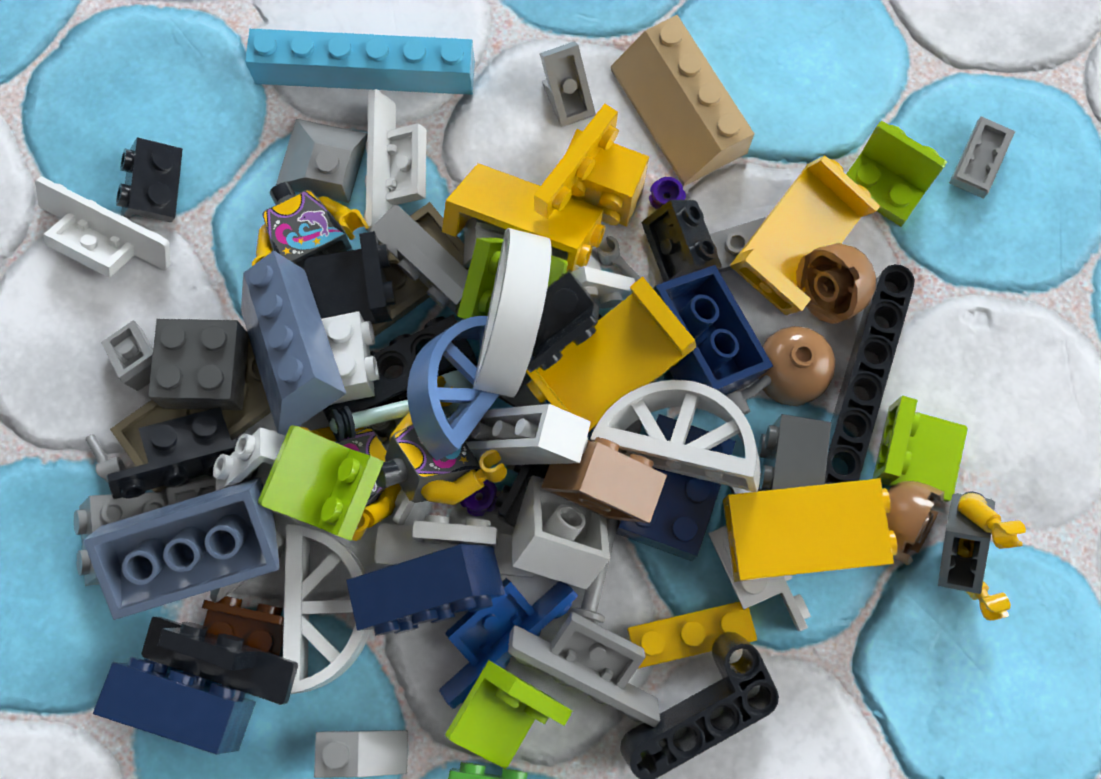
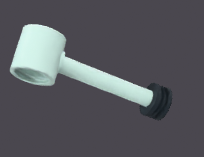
(344, 422)

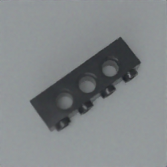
(403, 352)

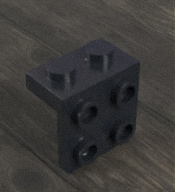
(353, 281)

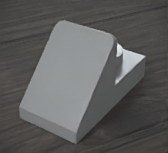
(567, 84)
(130, 355)

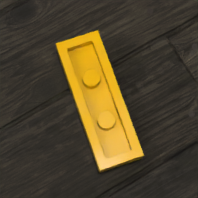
(577, 162)
(690, 633)

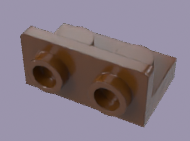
(258, 628)

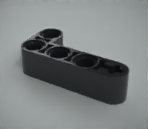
(697, 709)

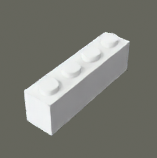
(531, 435)

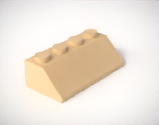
(682, 101)

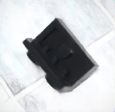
(150, 180)

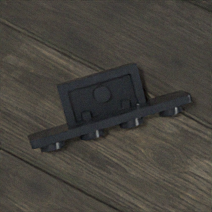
(175, 453)
(220, 659)

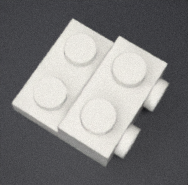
(350, 344)
(250, 460)

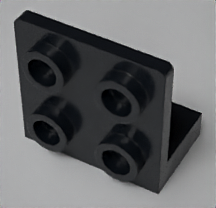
(566, 317)

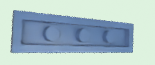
(424, 397)

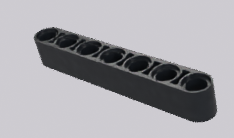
(868, 375)

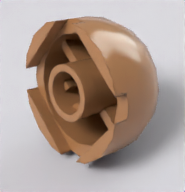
(837, 282)
(801, 365)
(911, 515)

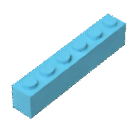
(361, 61)

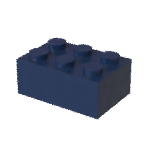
(726, 345)
(682, 506)
(426, 589)
(175, 705)

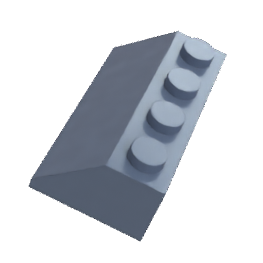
(289, 342)
(184, 549)

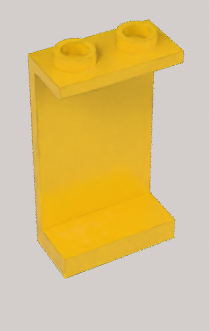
(510, 204)
(811, 214)
(626, 352)
(809, 529)

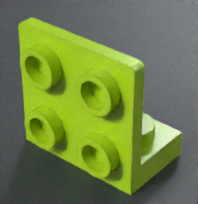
(895, 171)
(482, 275)
(919, 448)
(320, 482)
(500, 715)

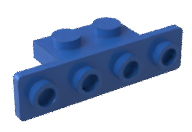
(486, 632)

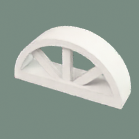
(514, 312)
(673, 455)
(297, 607)

